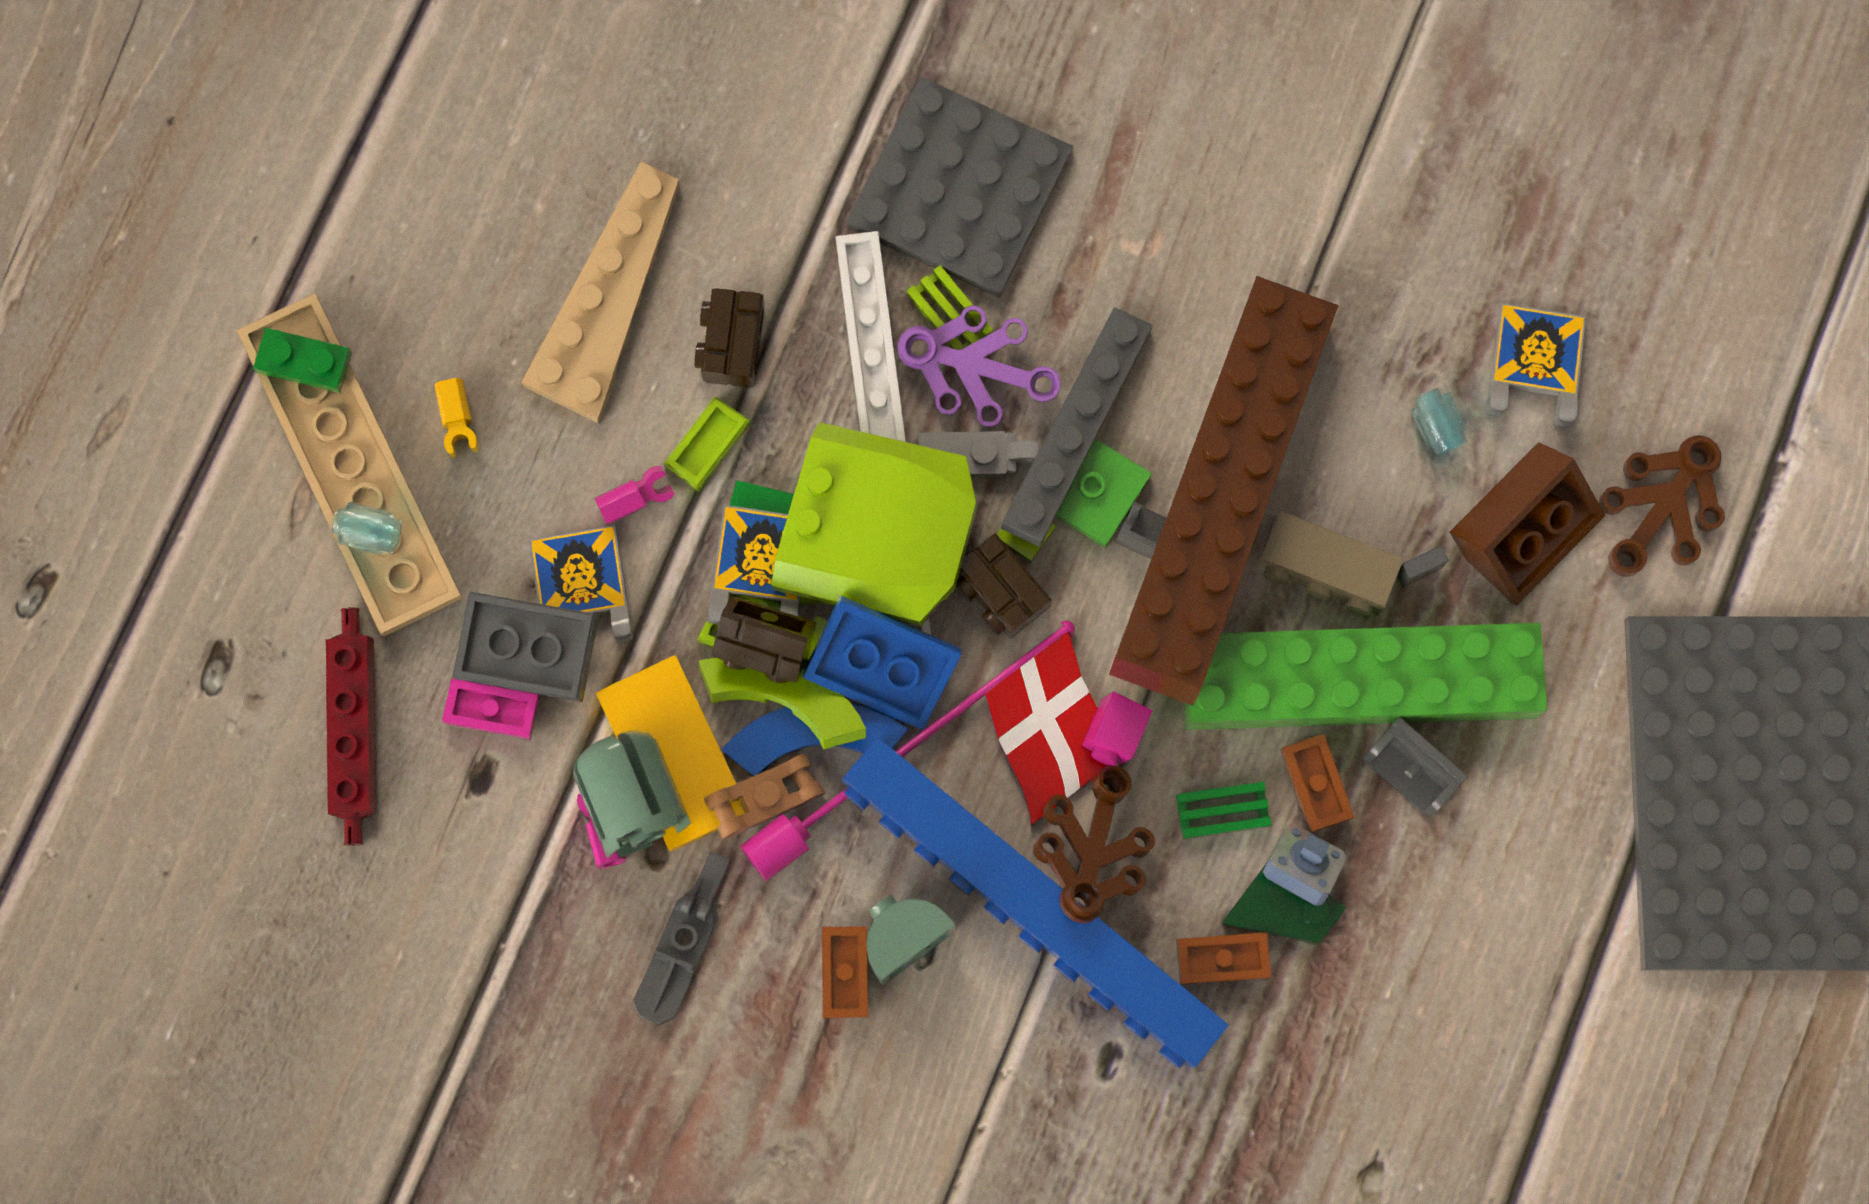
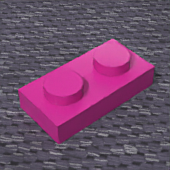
(491, 709)

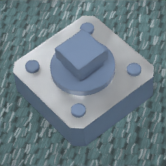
(1304, 864)

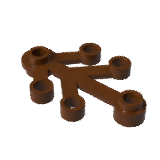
(1668, 499)
(1092, 849)

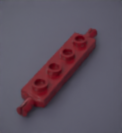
(350, 726)

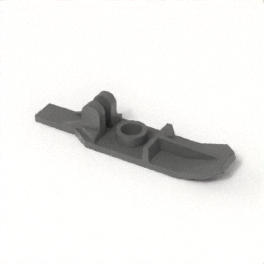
(674, 964)

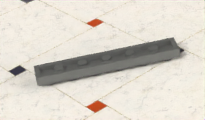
(1076, 427)

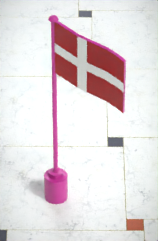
(1038, 719)

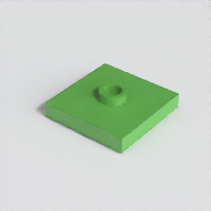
(1102, 493)

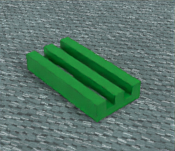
(1260, 804)

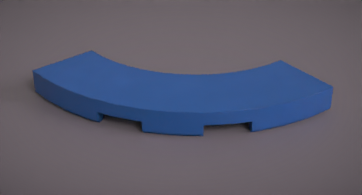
(784, 733)

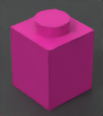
(1116, 729)

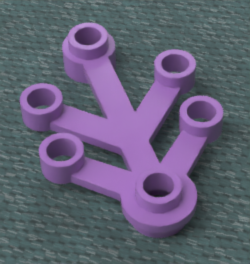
(971, 363)

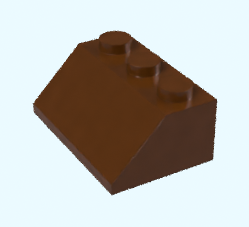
(1528, 522)

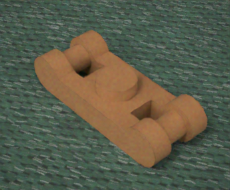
(764, 796)

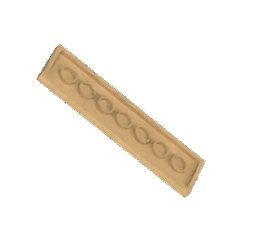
(353, 462)

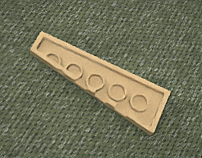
(593, 326)

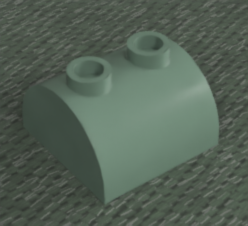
(904, 934)

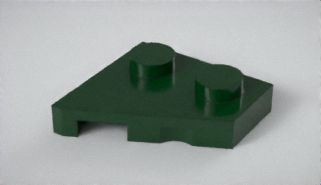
(1282, 913)

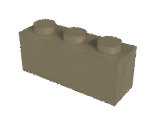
(1329, 564)

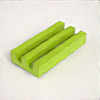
(928, 284)

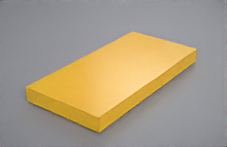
(666, 707)

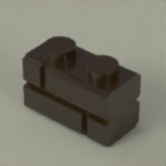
(731, 337)
(1001, 587)
(763, 640)

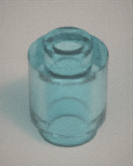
(1439, 421)
(366, 528)

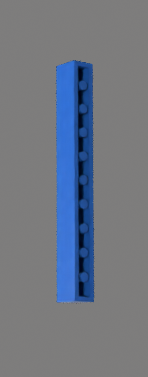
(1030, 900)

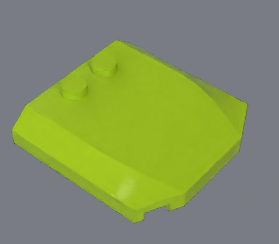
(876, 524)

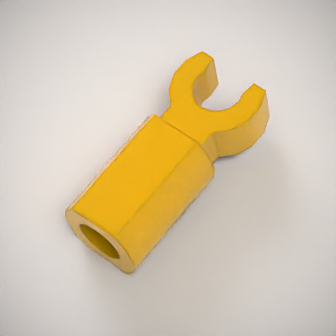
(455, 414)

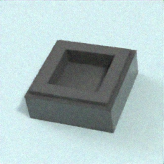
(1422, 566)

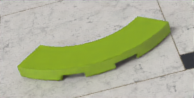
(821, 709)

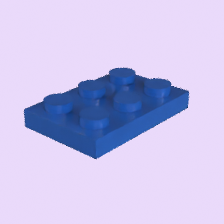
(881, 662)

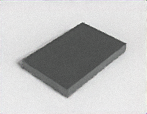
(526, 646)

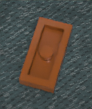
(1317, 783)
(1223, 958)
(844, 972)

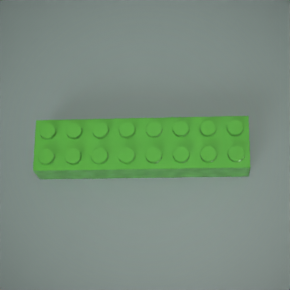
(1372, 677)

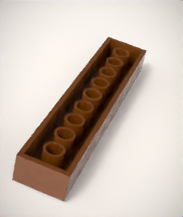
(1224, 492)

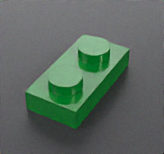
(302, 360)

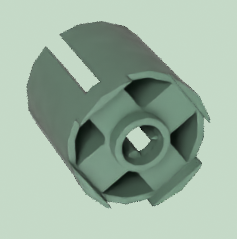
(629, 792)

